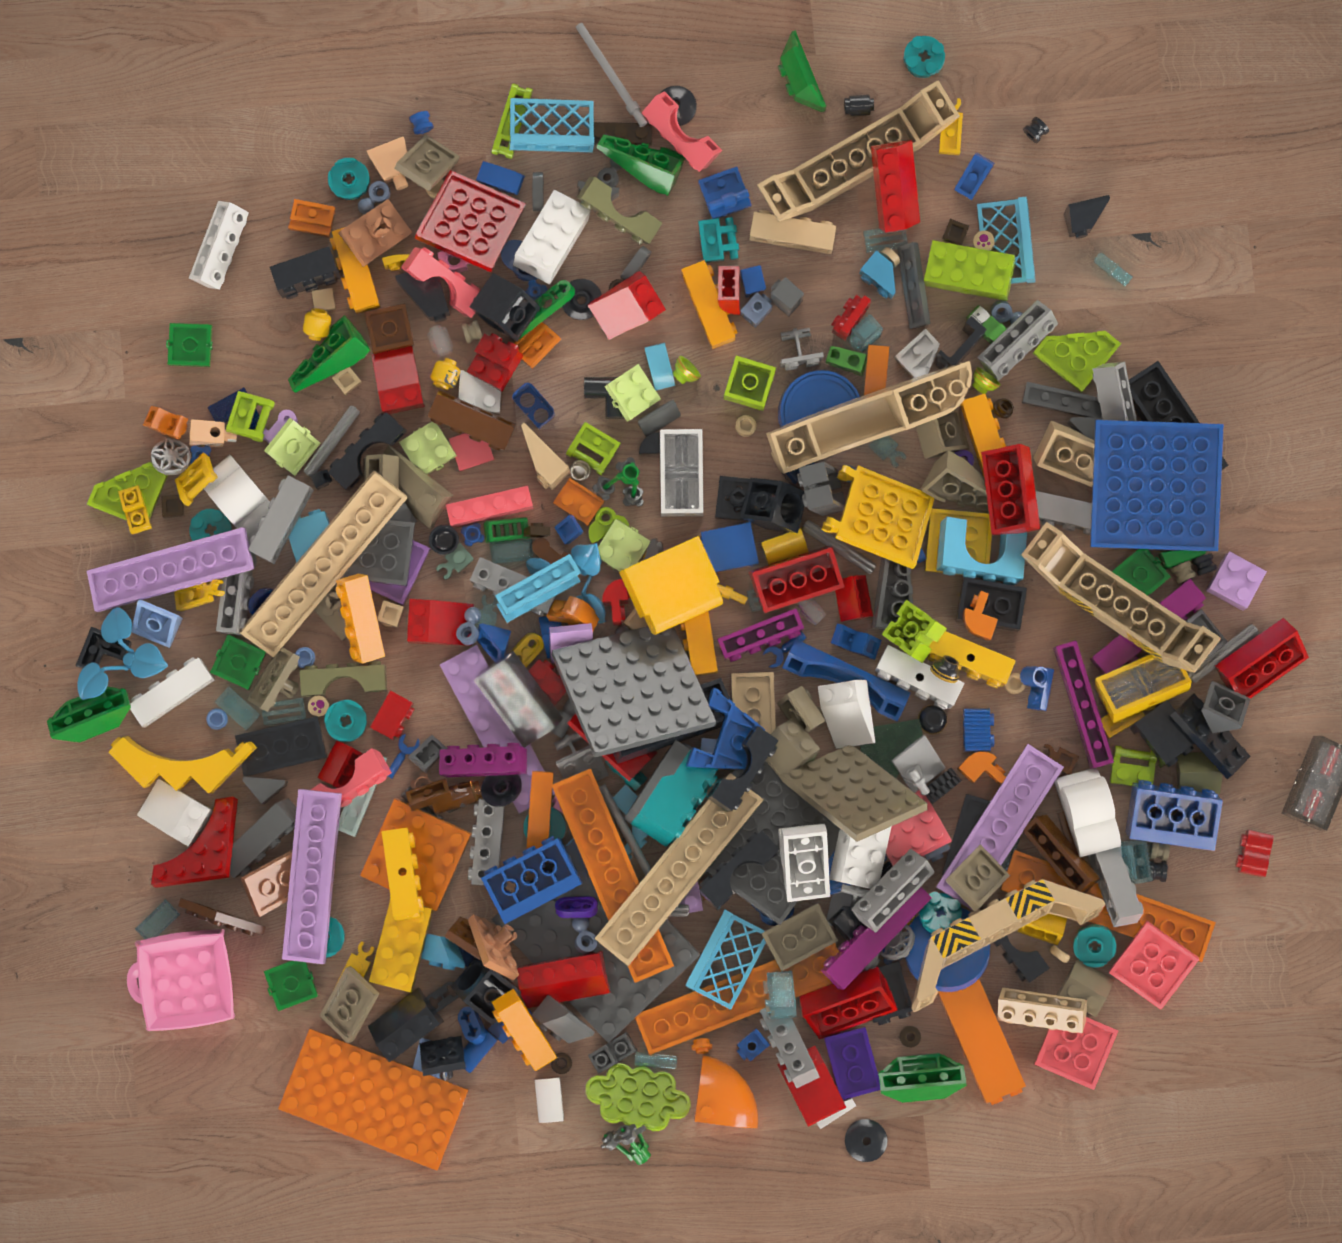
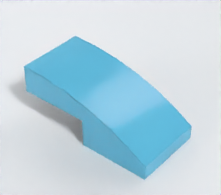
(659, 366)

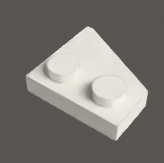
(918, 354)
(479, 393)

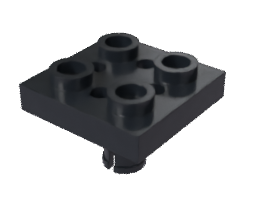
(729, 487)
(442, 1056)

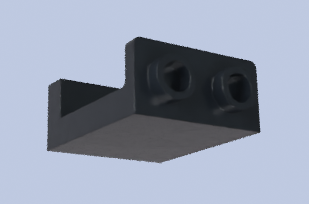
(975, 331)
(1163, 735)
(899, 991)

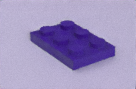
(852, 1063)

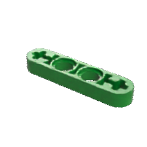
(544, 313)

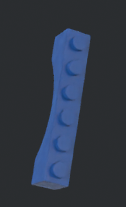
(811, 662)

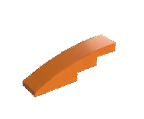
(876, 368)
(539, 808)

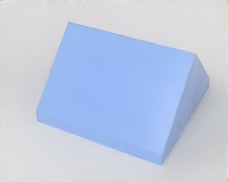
(155, 623)

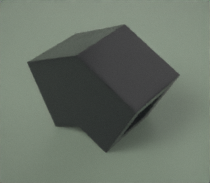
(321, 479)

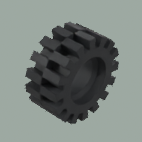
(942, 785)

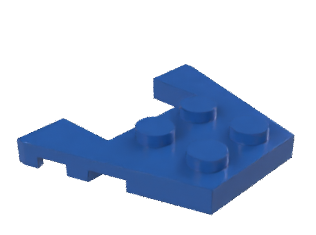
(728, 749)

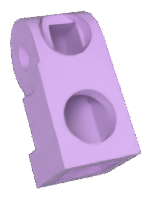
(282, 419)

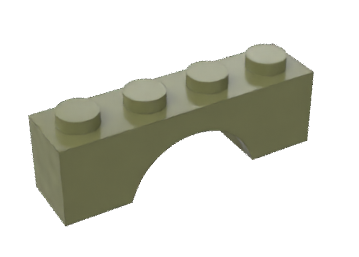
(597, 196)
(316, 681)

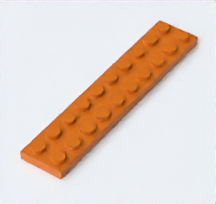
(606, 860)
(1183, 927)
(696, 1014)

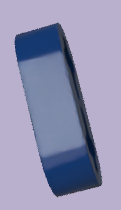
(467, 1027)

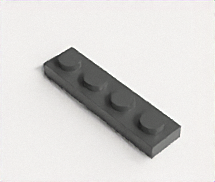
(913, 285)
(1061, 400)

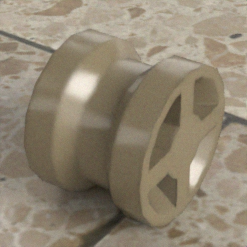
(472, 331)
(1183, 572)
(1159, 850)

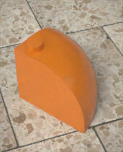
(724, 1096)

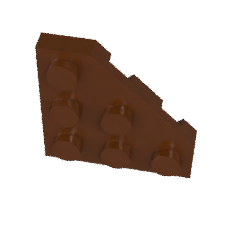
(221, 918)

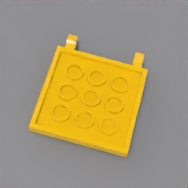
(882, 516)

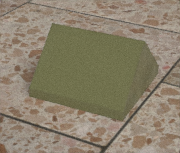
(1198, 772)

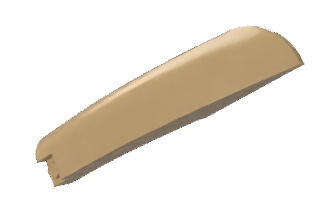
(870, 417)

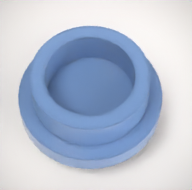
(306, 655)
(217, 719)

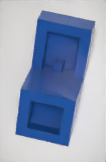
(856, 641)

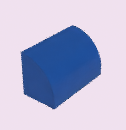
(475, 1053)

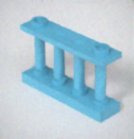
(538, 588)

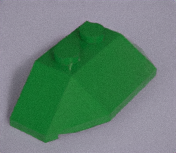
(799, 75)
(87, 718)
(921, 1078)

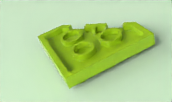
(1077, 355)
(106, 495)

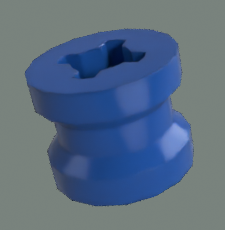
(421, 122)

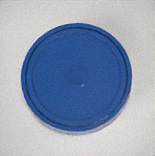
(813, 394)
(958, 974)

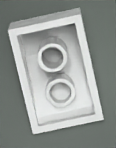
(847, 712)
(175, 813)

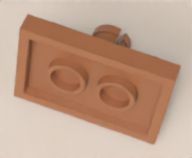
(375, 232)
(269, 884)
(494, 946)

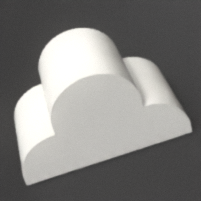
(238, 496)
(1089, 811)
(805, 862)

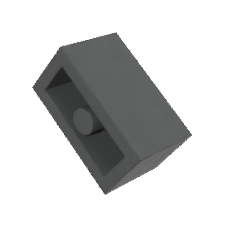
(786, 296)

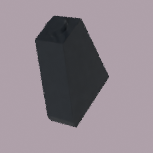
(426, 295)

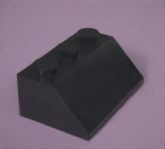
(404, 1024)

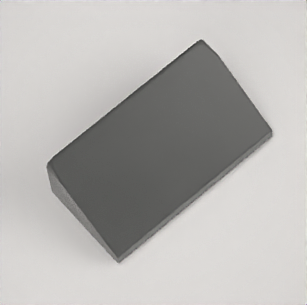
(659, 418)

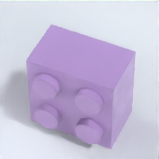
(1236, 581)

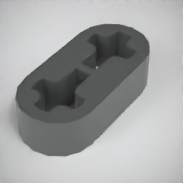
(538, 191)
(636, 263)

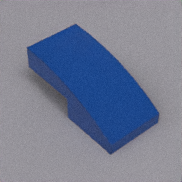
(500, 177)

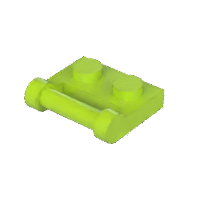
(243, 413)
(596, 442)
(1128, 773)

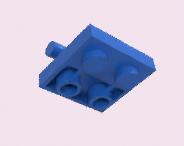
(725, 193)

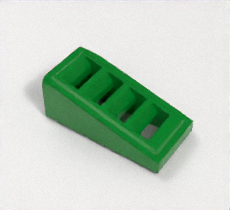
(505, 522)
(1174, 558)

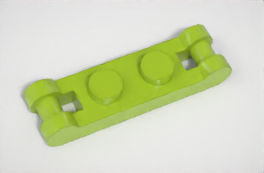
(504, 128)

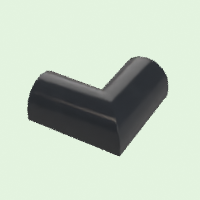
(595, 389)
(96, 647)

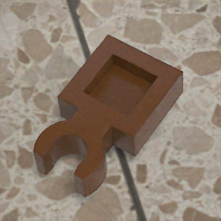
(1063, 758)

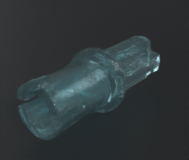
(1113, 269)
(655, 1060)

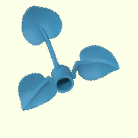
(588, 562)
(143, 663)

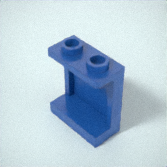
(730, 547)

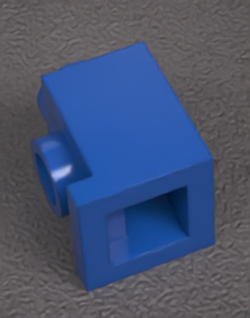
(756, 1037)

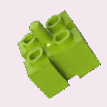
(914, 631)

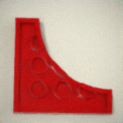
(208, 856)

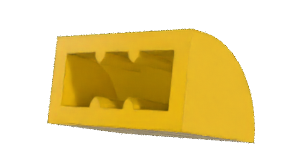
(784, 547)
(1046, 928)

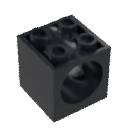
(505, 307)
(773, 505)
(480, 987)

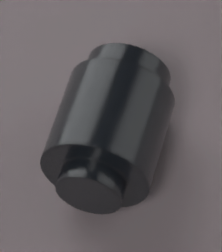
(858, 105)

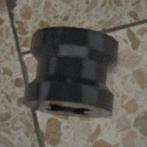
(1036, 130)
(1205, 564)
(1159, 870)

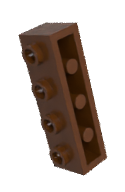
(471, 420)
(1061, 854)

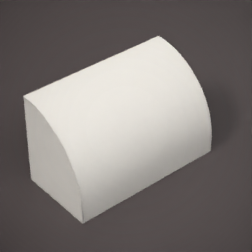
(549, 1100)

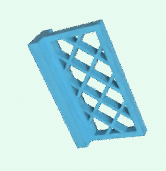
(546, 141)
(1023, 234)
(710, 952)

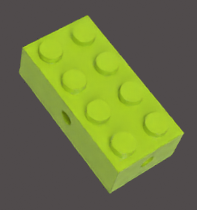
(969, 270)

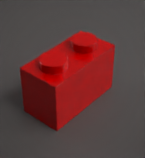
(392, 716)

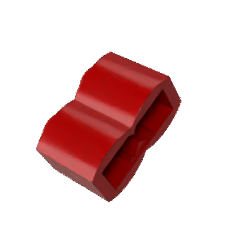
(1255, 853)

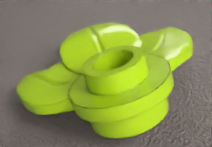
(599, 528)

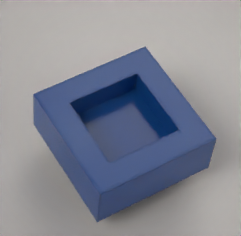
(568, 529)

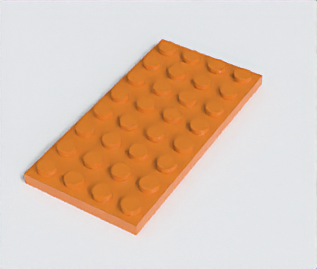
(373, 1099)

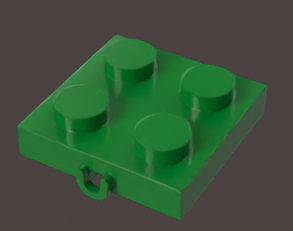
(189, 345)
(1142, 571)
(238, 662)
(290, 984)

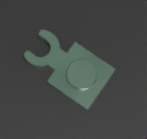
(456, 560)

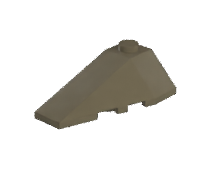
(956, 481)
(425, 496)

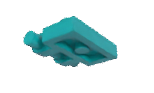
(711, 239)

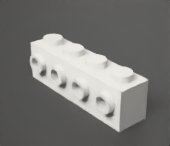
(219, 245)
(171, 692)

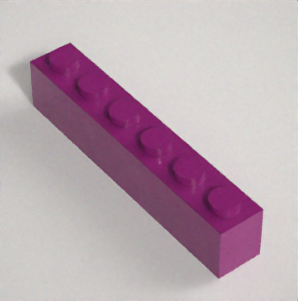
(1122, 650)
(1083, 704)
(867, 944)

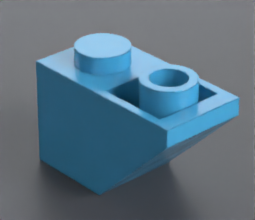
(880, 273)
(442, 951)

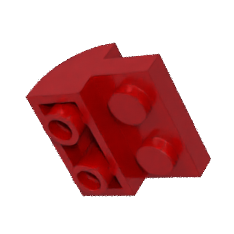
(615, 595)

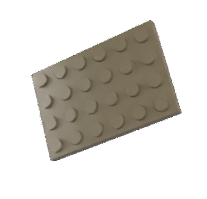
(854, 792)

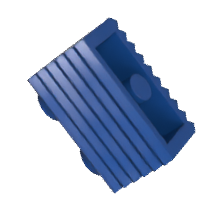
(977, 730)

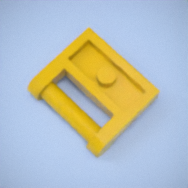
(195, 479)

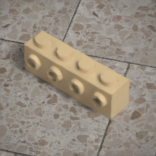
(793, 232)
(1042, 1010)

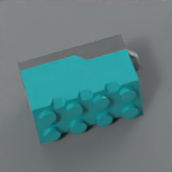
(670, 796)

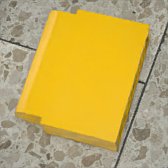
(673, 586)

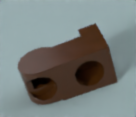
(544, 551)

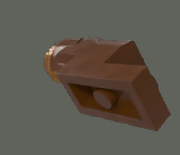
(444, 797)

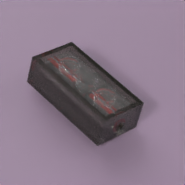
(518, 699)
(1317, 785)

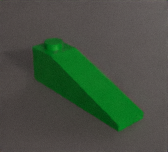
(650, 166)
(337, 352)

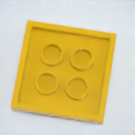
(977, 536)

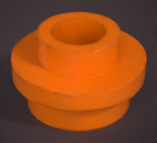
(701, 1045)

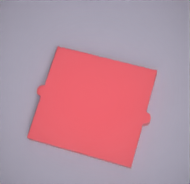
(470, 452)

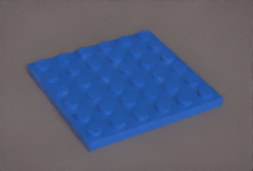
(1156, 485)

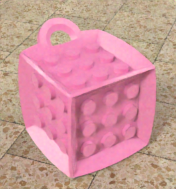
(182, 980)

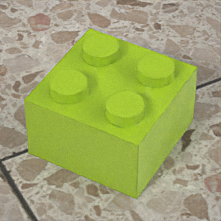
(749, 383)

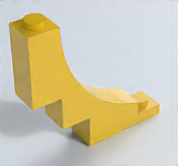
(207, 772)

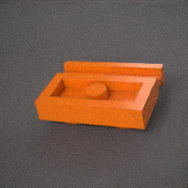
(312, 218)
(537, 344)
(578, 501)

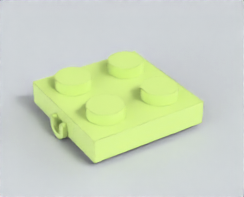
(632, 392)
(292, 446)
(428, 448)
(622, 546)

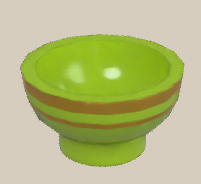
(685, 370)
(984, 381)

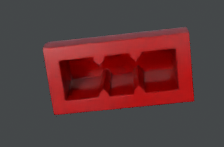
(729, 289)
(854, 599)
(339, 765)

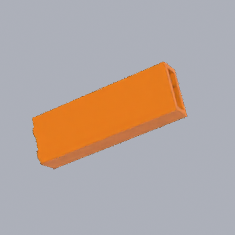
(982, 1042)

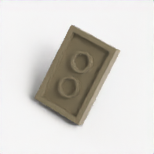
(427, 162)
(330, 612)
(275, 680)
(977, 878)
(799, 937)
(349, 1004)

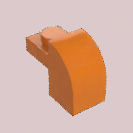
(166, 422)
(573, 612)
(976, 622)
(981, 762)

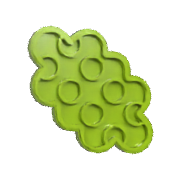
(638, 1097)

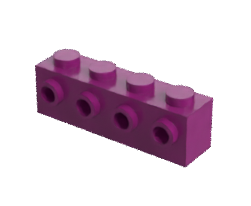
(760, 634)
(483, 761)

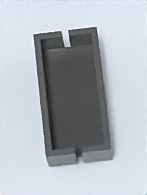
(818, 483)

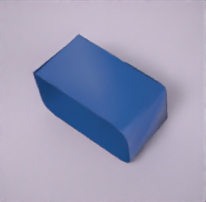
(540, 402)

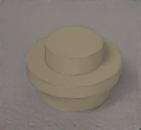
(580, 470)

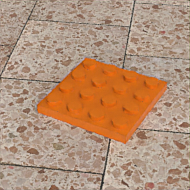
(436, 847)

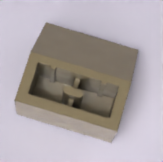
(384, 465)

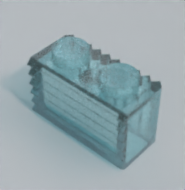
(865, 333)
(1137, 859)
(781, 995)

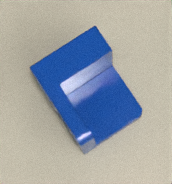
(752, 280)

